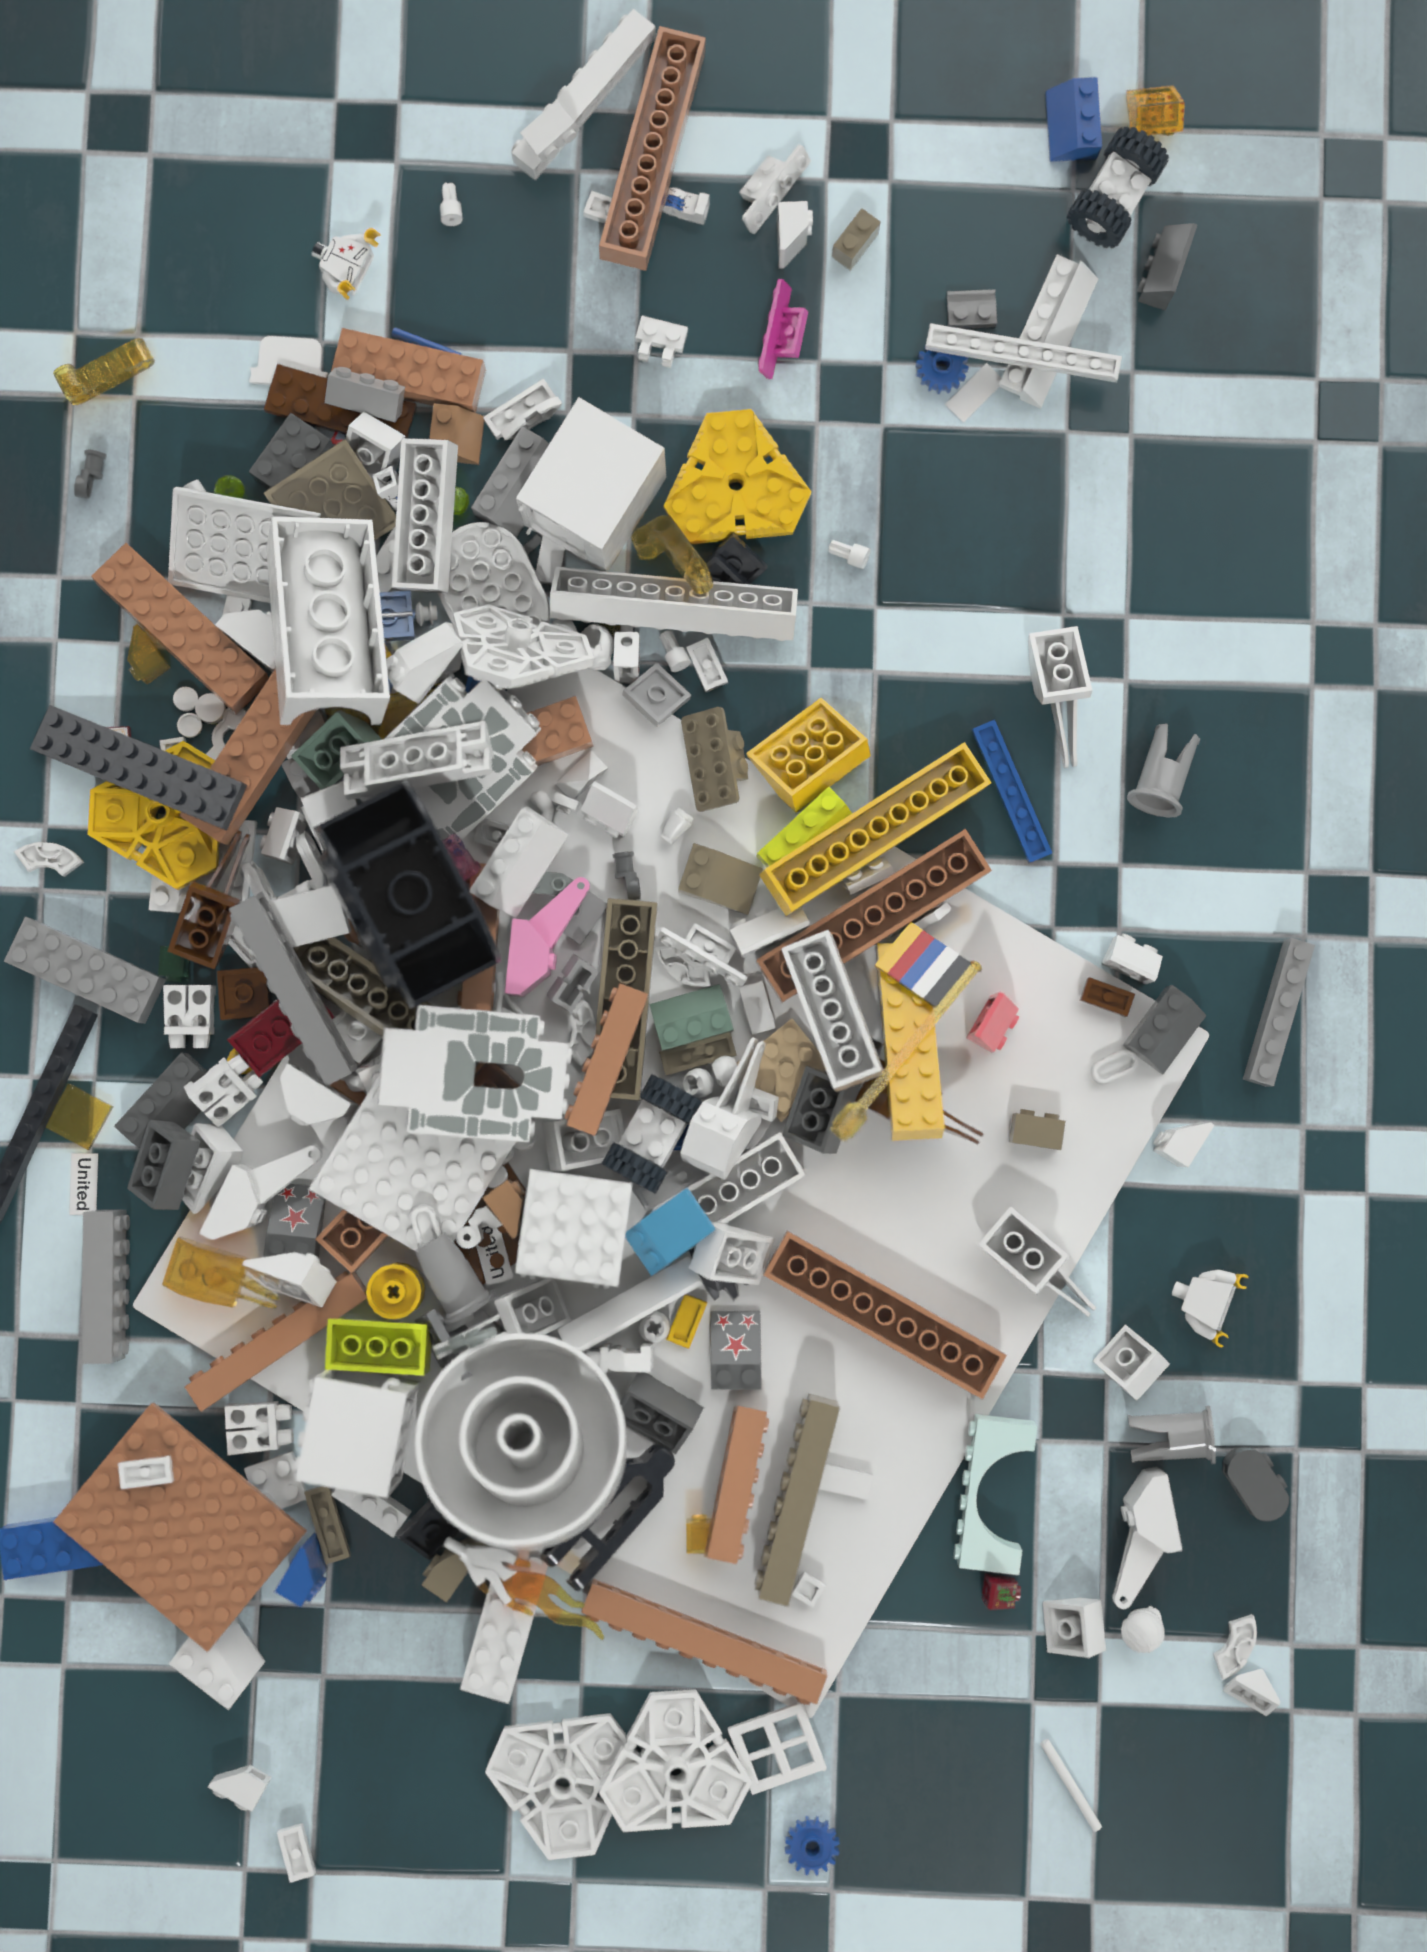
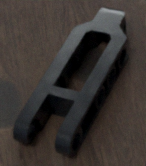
(654, 1467)

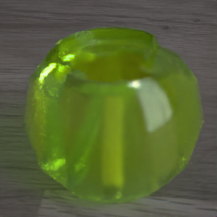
(226, 482)
(461, 501)

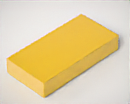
(686, 1320)

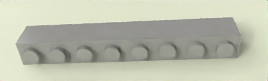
(293, 989)

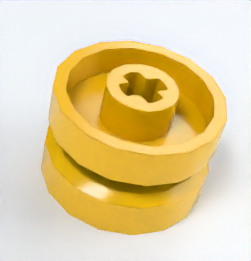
(381, 1294)

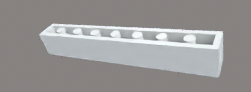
(594, 81)

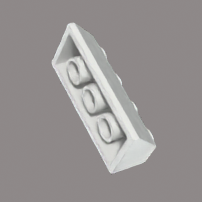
(519, 862)

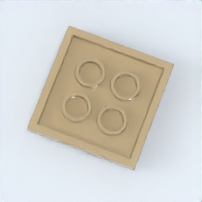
(784, 1063)

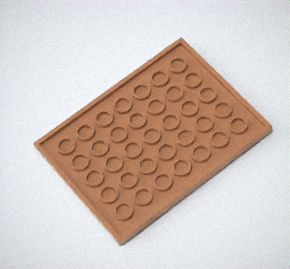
(182, 1545)

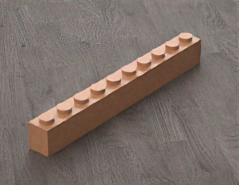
(704, 1642)

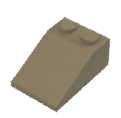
(720, 879)
(447, 1571)

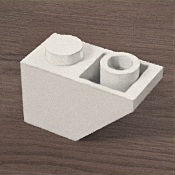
(241, 1786)

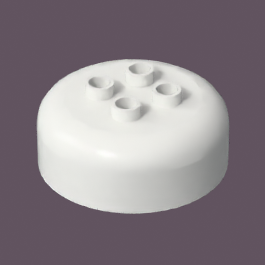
(523, 1443)

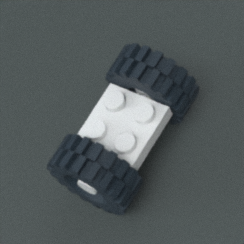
(1130, 166)
(652, 1133)

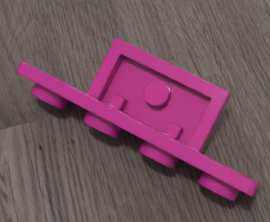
(783, 332)

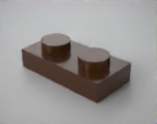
(1107, 997)

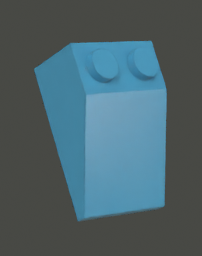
(669, 1232)

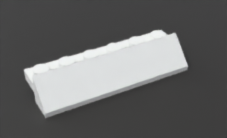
(1051, 322)
(416, 758)
(631, 1306)

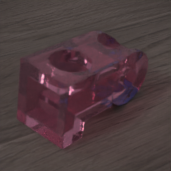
(462, 858)

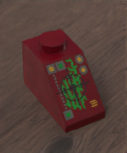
(1000, 1591)

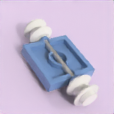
(399, 615)

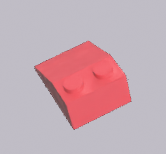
(993, 1022)

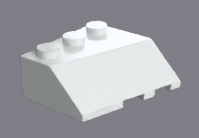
(224, 1668)

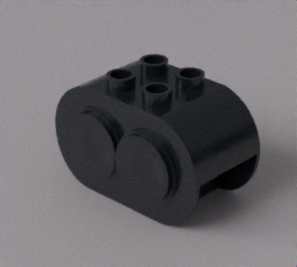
(405, 895)

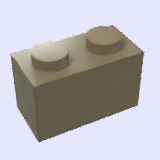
(856, 239)
(1036, 1130)

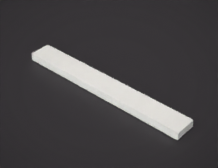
(1023, 353)

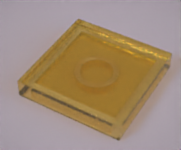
(79, 1116)

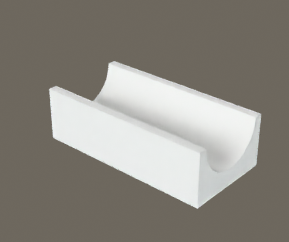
(326, 616)

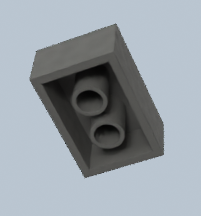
(288, 451)
(163, 1165)

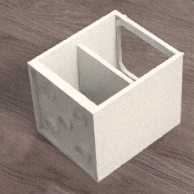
(592, 485)

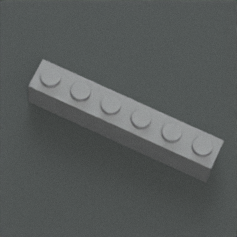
(1278, 1012)

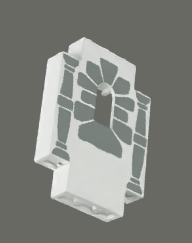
(464, 803)
(435, 1069)

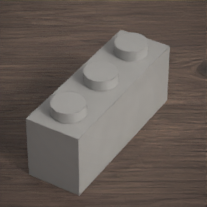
(364, 394)

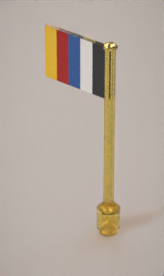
(933, 975)

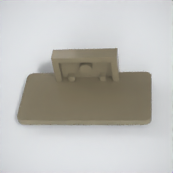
(713, 758)

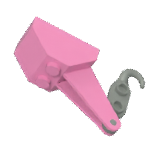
(533, 940)

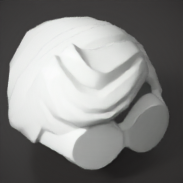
(601, 645)
(1143, 1630)

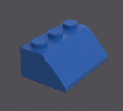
(1074, 120)
(305, 1574)

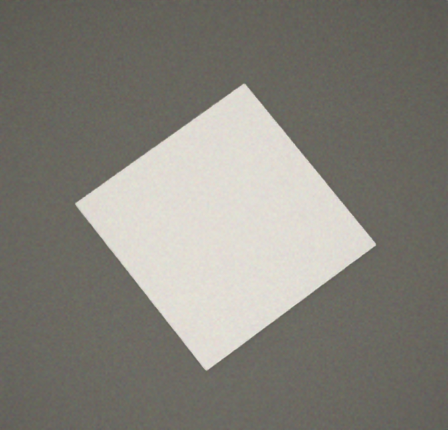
(881, 1205)

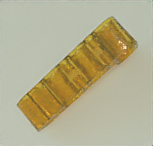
(103, 372)
(665, 536)

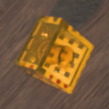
(1156, 110)

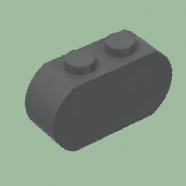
(1256, 1483)

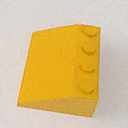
(809, 754)

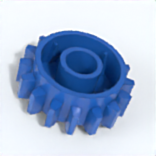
(941, 379)
(812, 1858)

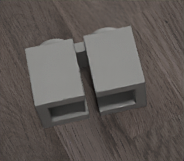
(564, 989)

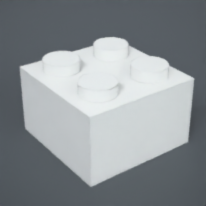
(374, 444)

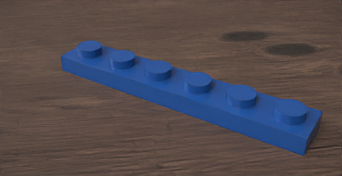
(1011, 791)

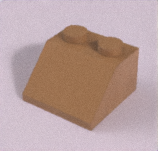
(460, 428)
(508, 1205)

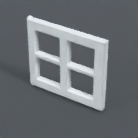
(777, 1747)

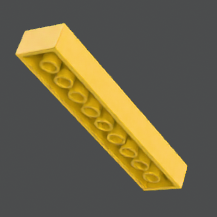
(874, 829)

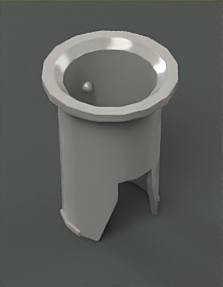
(1163, 778)
(452, 1279)
(1187, 1436)

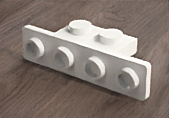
(770, 185)
(706, 949)

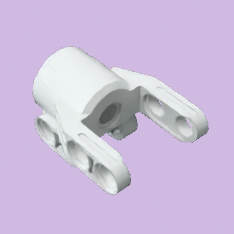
(309, 855)

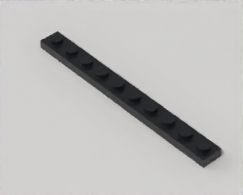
(43, 1102)

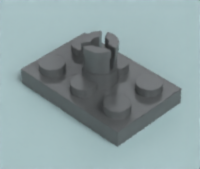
(439, 1334)

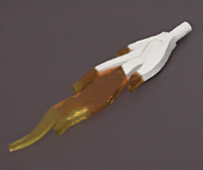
(524, 1585)

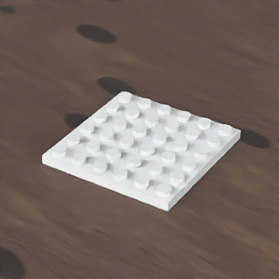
(386, 1172)

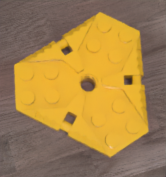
(734, 450)
(175, 848)

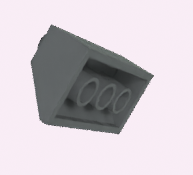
(164, 1100)

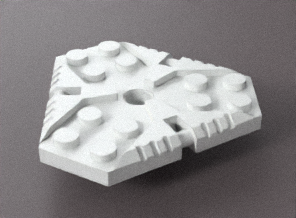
(515, 652)
(674, 1735)
(530, 1760)

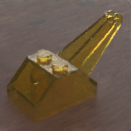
(212, 1275)

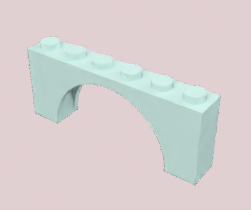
(991, 1440)

